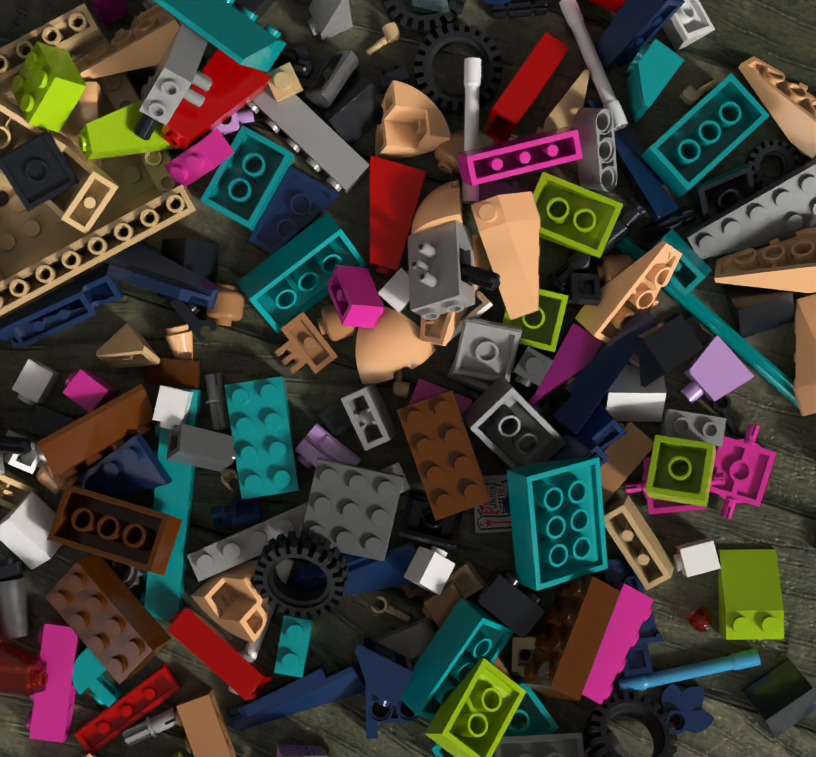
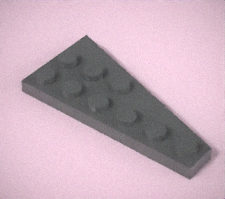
(762, 217)

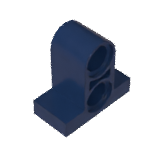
(392, 714)

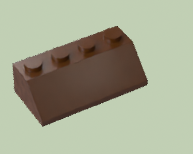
(96, 432)

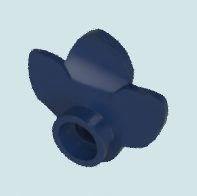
(687, 706)

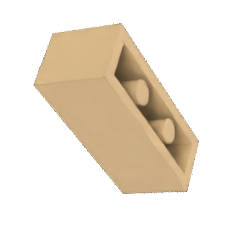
(637, 543)

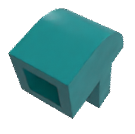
(88, 673)

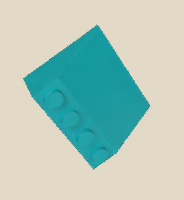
(230, 30)
(557, 521)

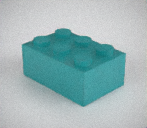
(247, 178)

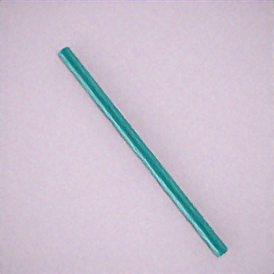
(722, 329)

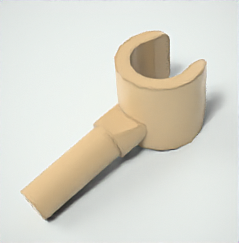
(391, 34)
(691, 95)
(400, 387)
(227, 475)
(390, 609)

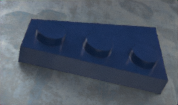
(291, 209)

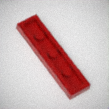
(127, 709)

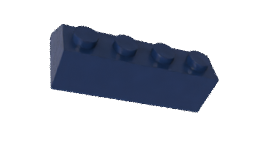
(383, 670)

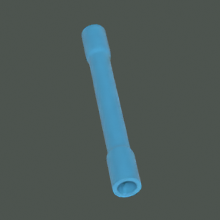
(734, 661)

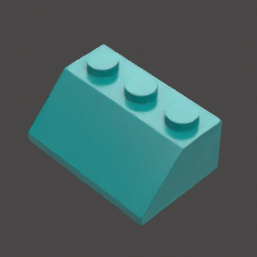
(648, 76)

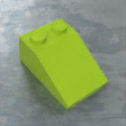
(574, 215)
(750, 595)
(476, 712)

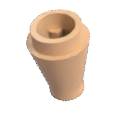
(180, 340)

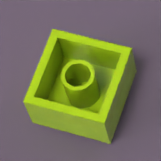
(48, 87)
(542, 327)
(681, 470)

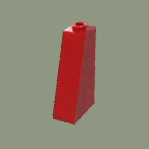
(524, 88)
(230, 91)
(393, 203)
(219, 653)

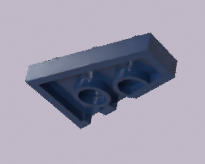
(126, 470)
(621, 571)

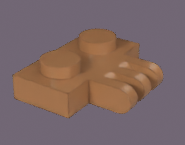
(305, 345)

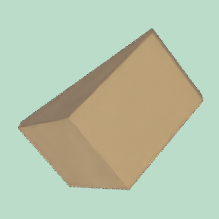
(127, 349)
(13, 489)

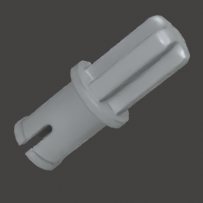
(217, 401)
(150, 727)

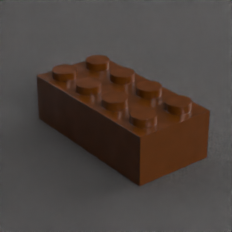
(443, 454)
(115, 529)
(107, 617)
(571, 638)

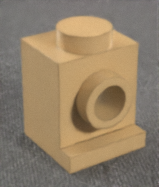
(517, 663)

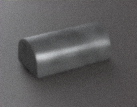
(331, 78)
(14, 609)

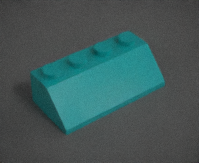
(299, 272)
(452, 653)

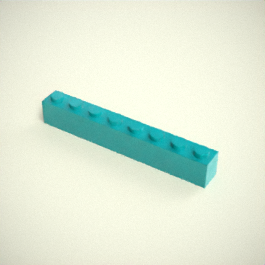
(166, 593)

